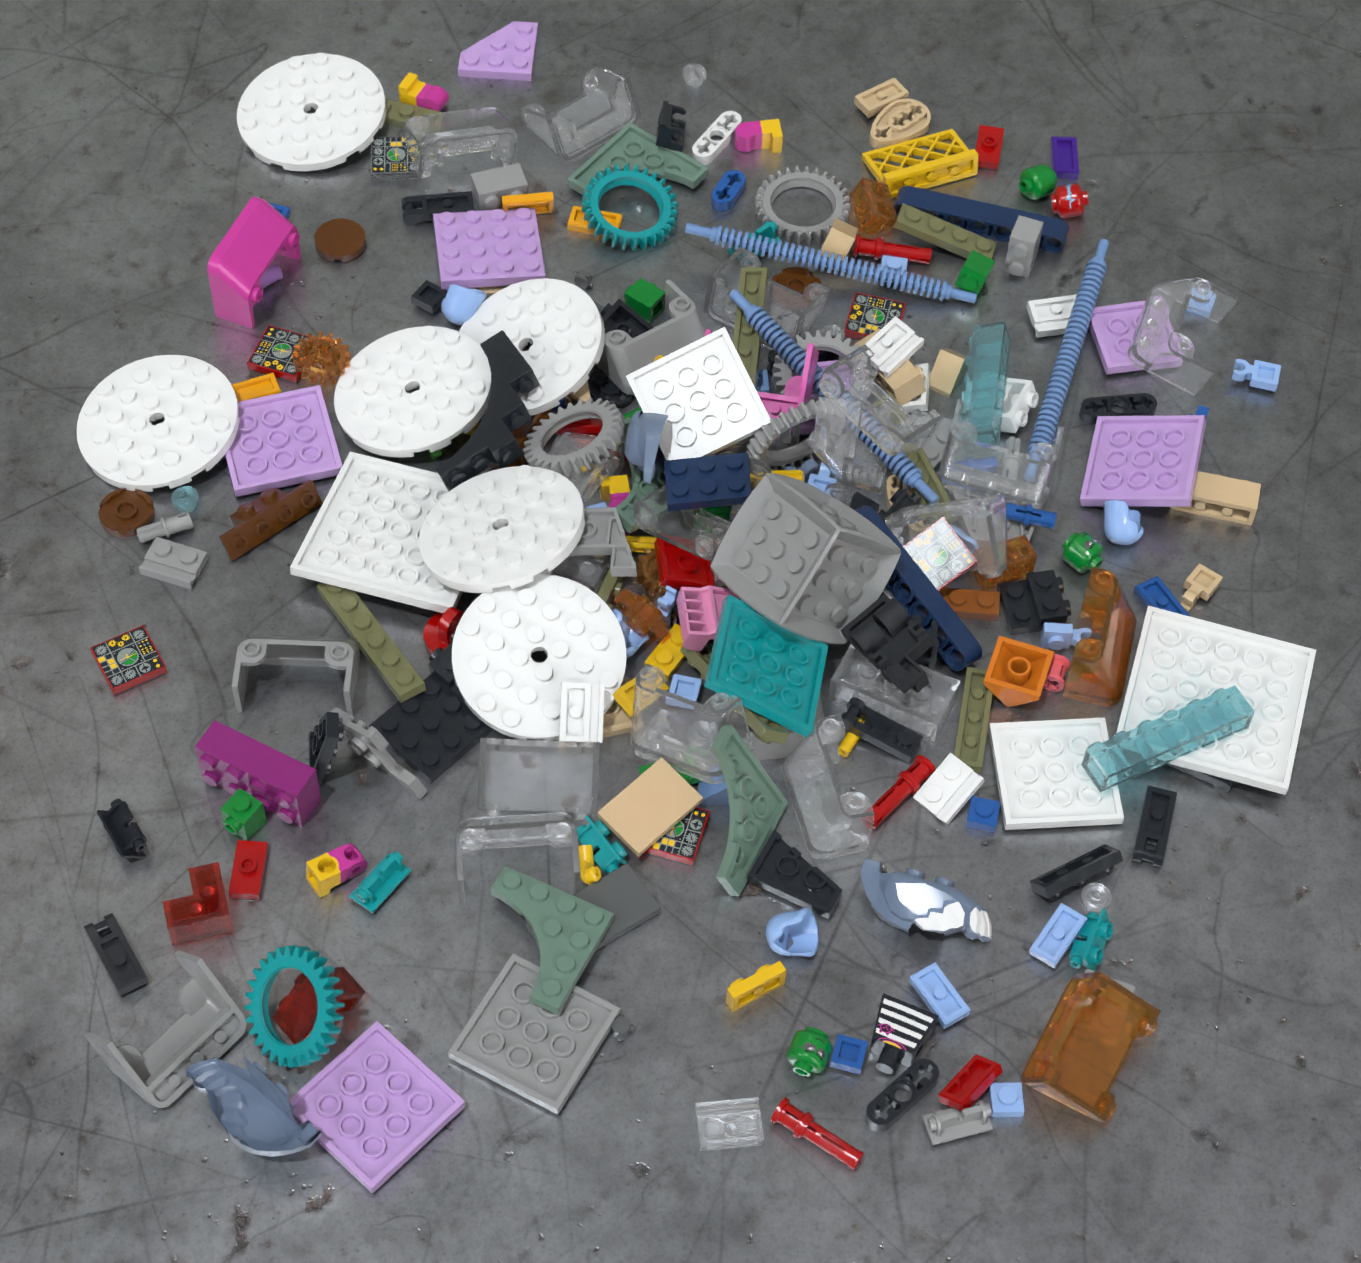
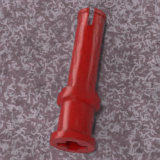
(877, 248)
(907, 783)
(804, 1126)

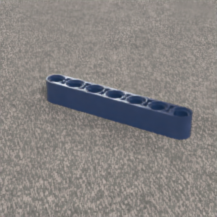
(982, 218)
(920, 597)

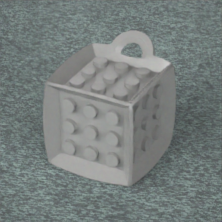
(803, 558)

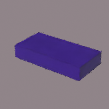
(1065, 157)

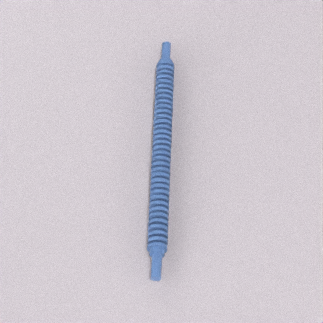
(944, 291)
(1070, 348)
(795, 358)

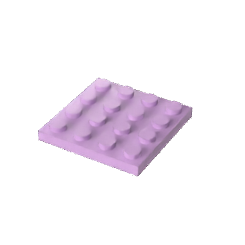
(488, 247)
(282, 442)
(1144, 460)
(375, 1106)

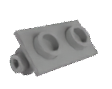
(954, 1124)

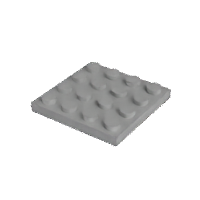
(529, 1046)

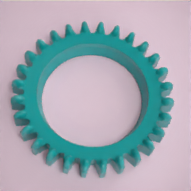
(603, 182)
(313, 967)

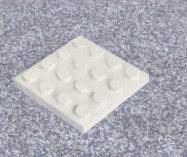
(703, 394)
(1043, 774)

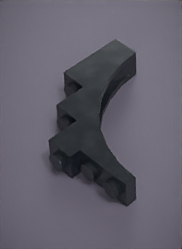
(505, 413)

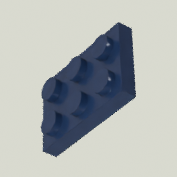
(707, 481)

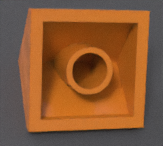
(1017, 671)

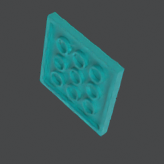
(766, 667)

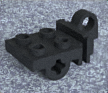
(891, 642)

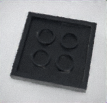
(431, 729)

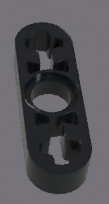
(1126, 401)
(898, 1108)

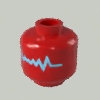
(1069, 201)

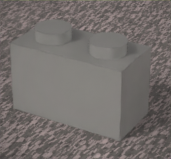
(494, 183)
(1023, 246)

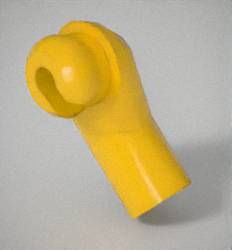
(588, 872)

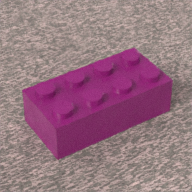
(268, 775)

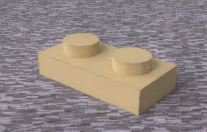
(877, 98)

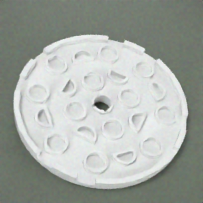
(346, 118)
(560, 325)
(390, 422)
(133, 453)
(473, 557)
(507, 626)

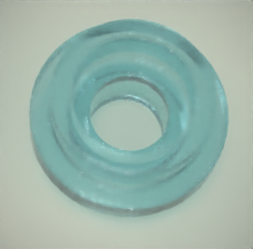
(185, 504)

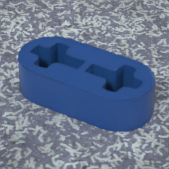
(723, 188)

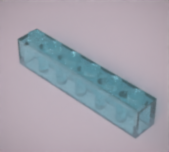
(986, 380)
(1167, 738)

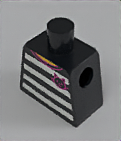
(900, 1033)

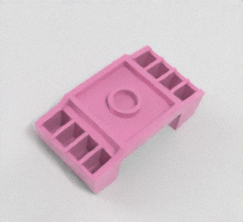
(700, 613)

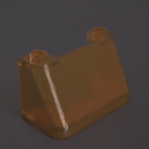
(1101, 665)
(1088, 1043)

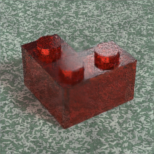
(204, 912)
(299, 1008)

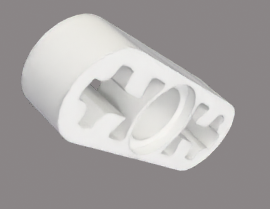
(716, 147)

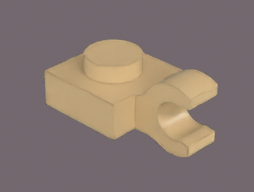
(1200, 583)

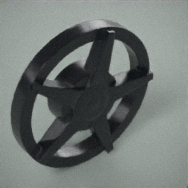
(607, 390)

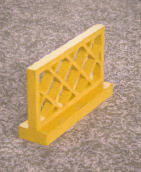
(923, 173)

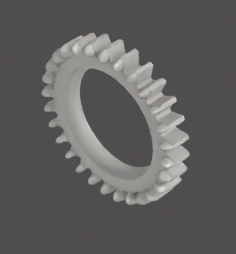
(774, 186)
(782, 371)
(611, 433)
(779, 458)

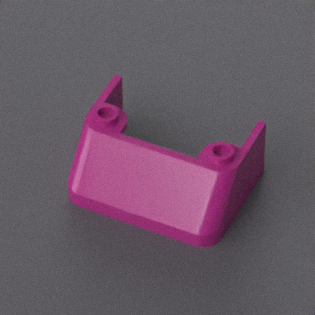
(245, 256)
(797, 389)

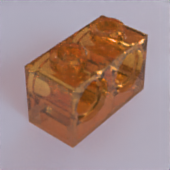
(873, 207)
(1020, 560)

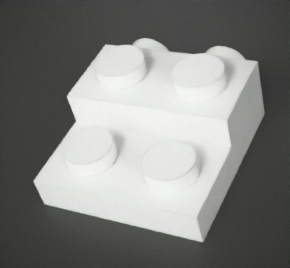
(1018, 399)

